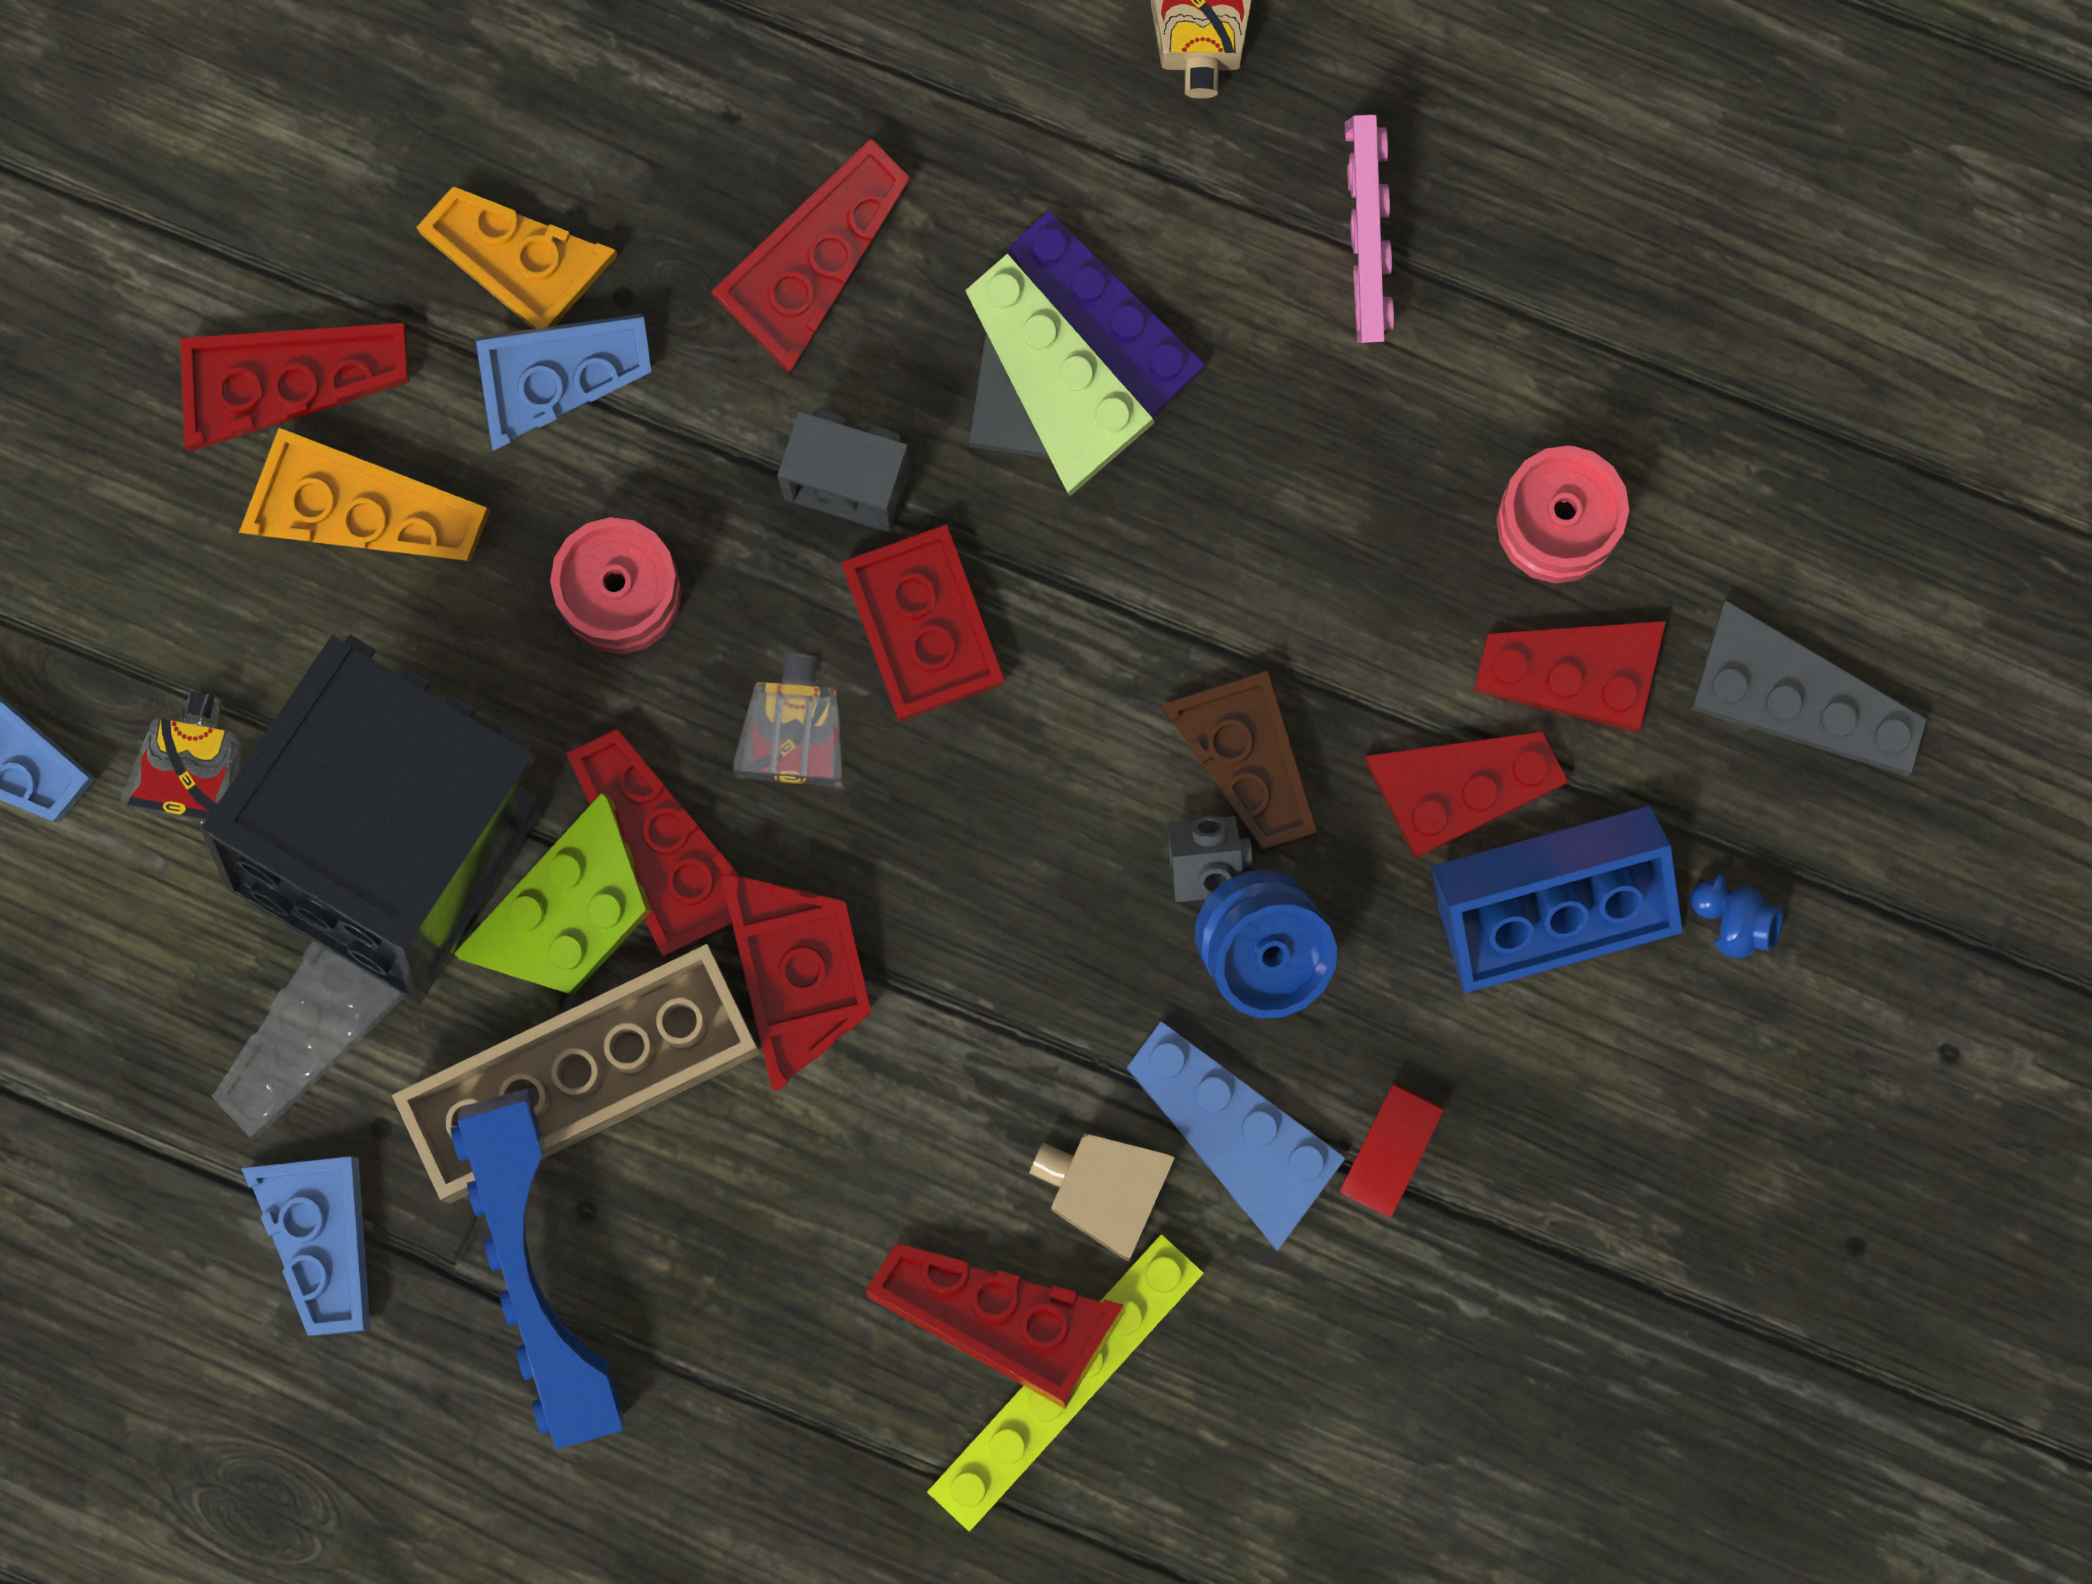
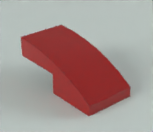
(1392, 1149)

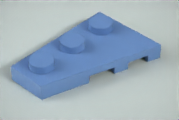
(552, 369)
(36, 770)
(319, 1234)

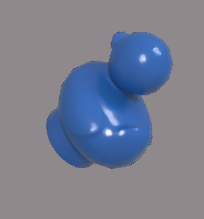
(1746, 917)

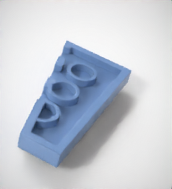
(1248, 1143)

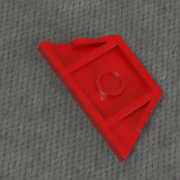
(796, 970)

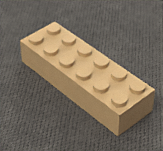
(589, 1063)

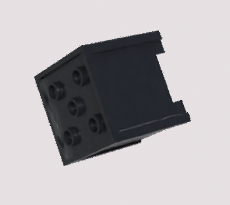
(375, 817)

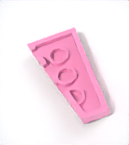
(1372, 310)

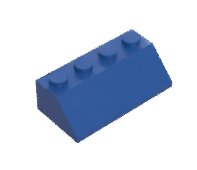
(1558, 899)

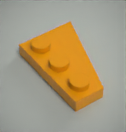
(519, 261)

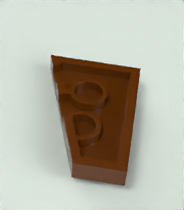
(1249, 754)

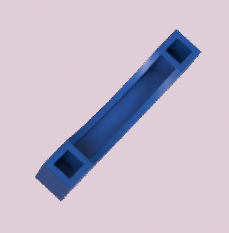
(571, 1379)

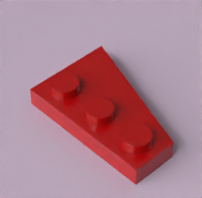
(1462, 786)

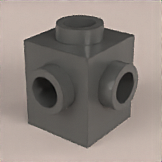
(1206, 855)

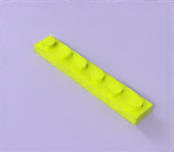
(1032, 1421)

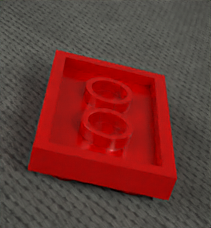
(922, 623)

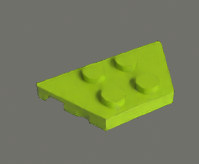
(566, 908)

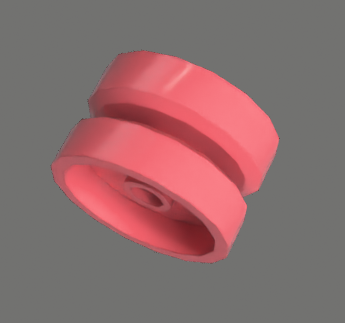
(1554, 483)
(619, 552)

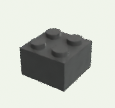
(845, 469)

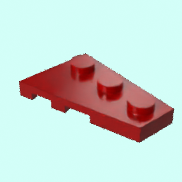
(1576, 672)

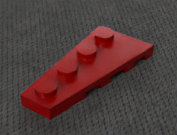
(806, 261)
(274, 377)
(669, 849)
(1012, 1325)

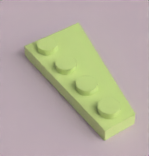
(1062, 383)

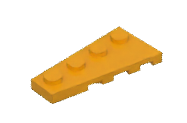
(345, 501)

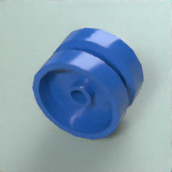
(1265, 944)

